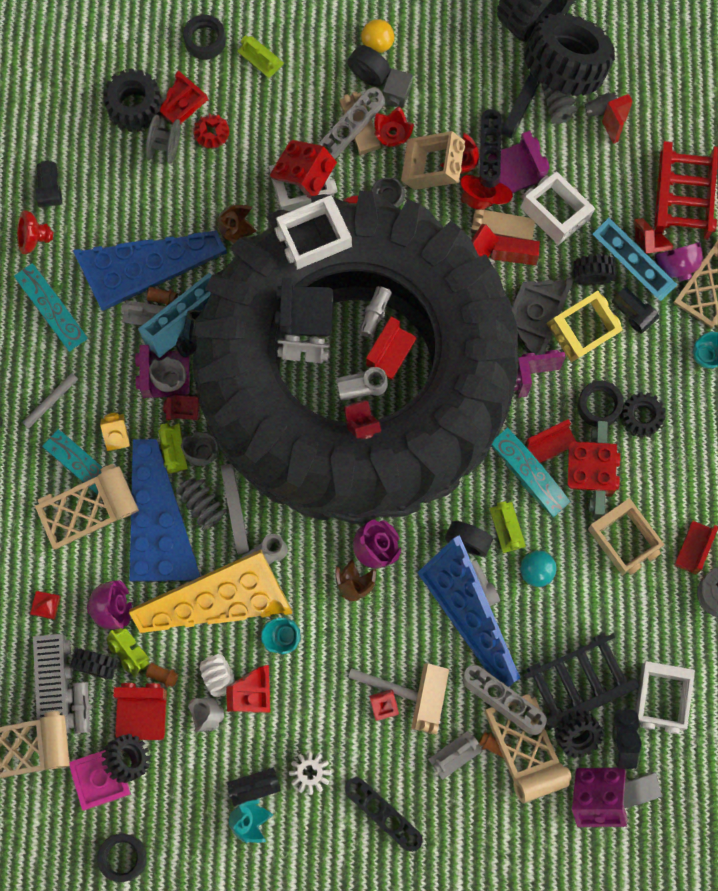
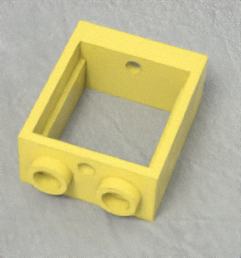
(565, 335)

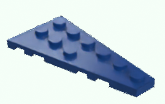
(133, 267)
(158, 535)
(461, 596)

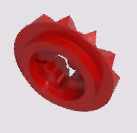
(208, 139)

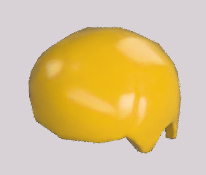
(378, 35)

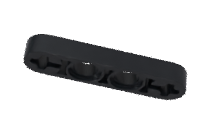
(520, 106)
(490, 148)
(386, 811)

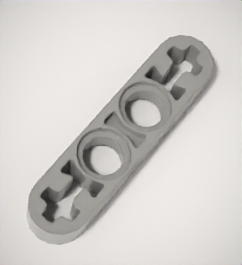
(354, 127)
(235, 509)
(501, 702)

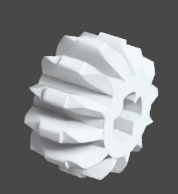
(216, 674)
(316, 767)

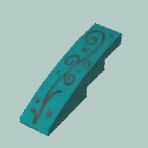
(50, 307)
(73, 458)
(530, 472)

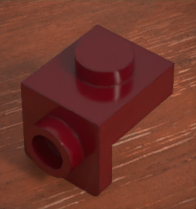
(182, 407)
(360, 420)

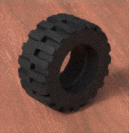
(522, 15)
(569, 54)

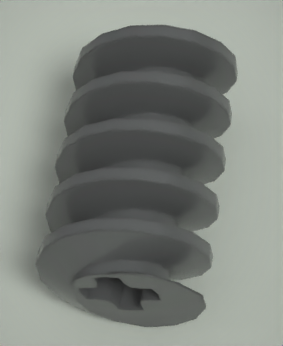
(559, 105)
(200, 503)

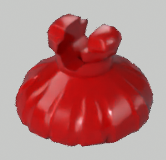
(31, 232)

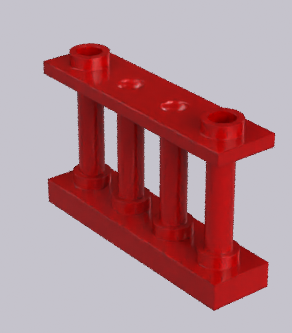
(665, 198)

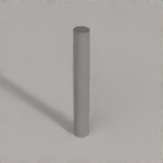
(50, 400)
(383, 684)

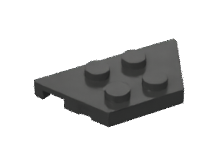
(535, 307)

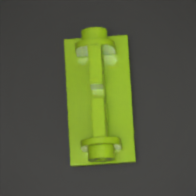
(259, 56)
(171, 448)
(507, 527)
(131, 660)

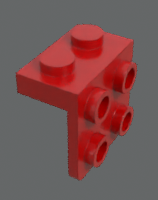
(304, 166)
(593, 467)
(141, 711)

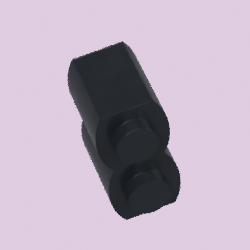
(626, 739)

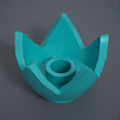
(246, 821)

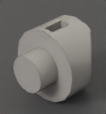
(206, 714)

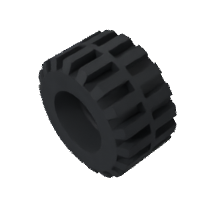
(130, 84)

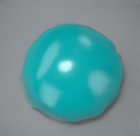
(706, 350)
(538, 568)
(280, 635)

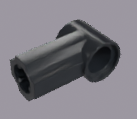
(48, 191)
(639, 315)
(187, 343)

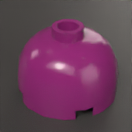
(681, 261)
(376, 544)
(109, 605)

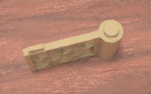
(690, 309)
(112, 490)
(49, 744)
(535, 780)

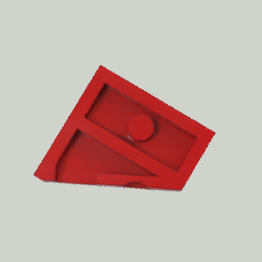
(182, 100)
(250, 692)

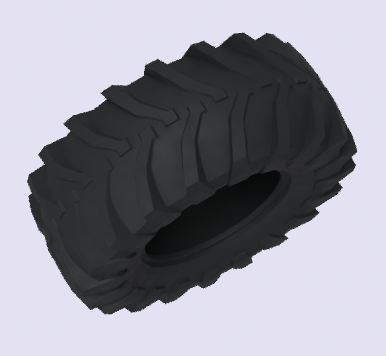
(421, 448)

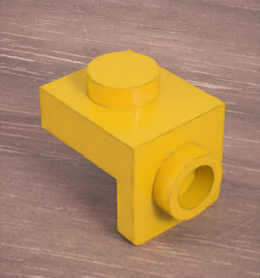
(114, 431)

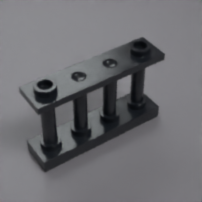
(600, 694)

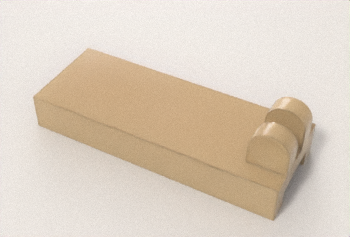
(366, 139)
(504, 224)
(430, 698)

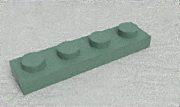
(597, 502)

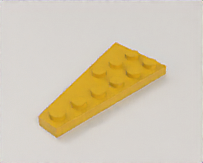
(224, 595)

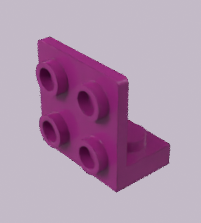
(599, 797)

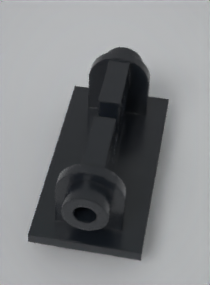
(253, 786)

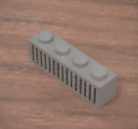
(53, 677)

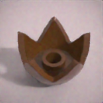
(233, 224)
(351, 584)

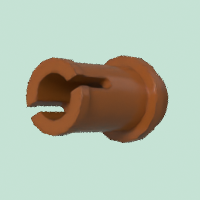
(161, 296)
(162, 675)
(489, 742)

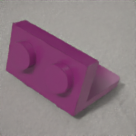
(522, 164)
(531, 363)
(143, 382)

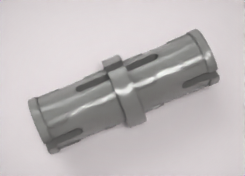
(374, 312)
(81, 707)

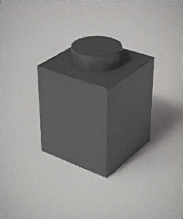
(397, 88)

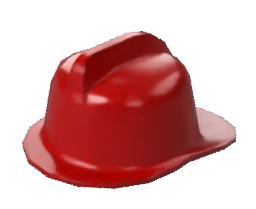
(482, 197)

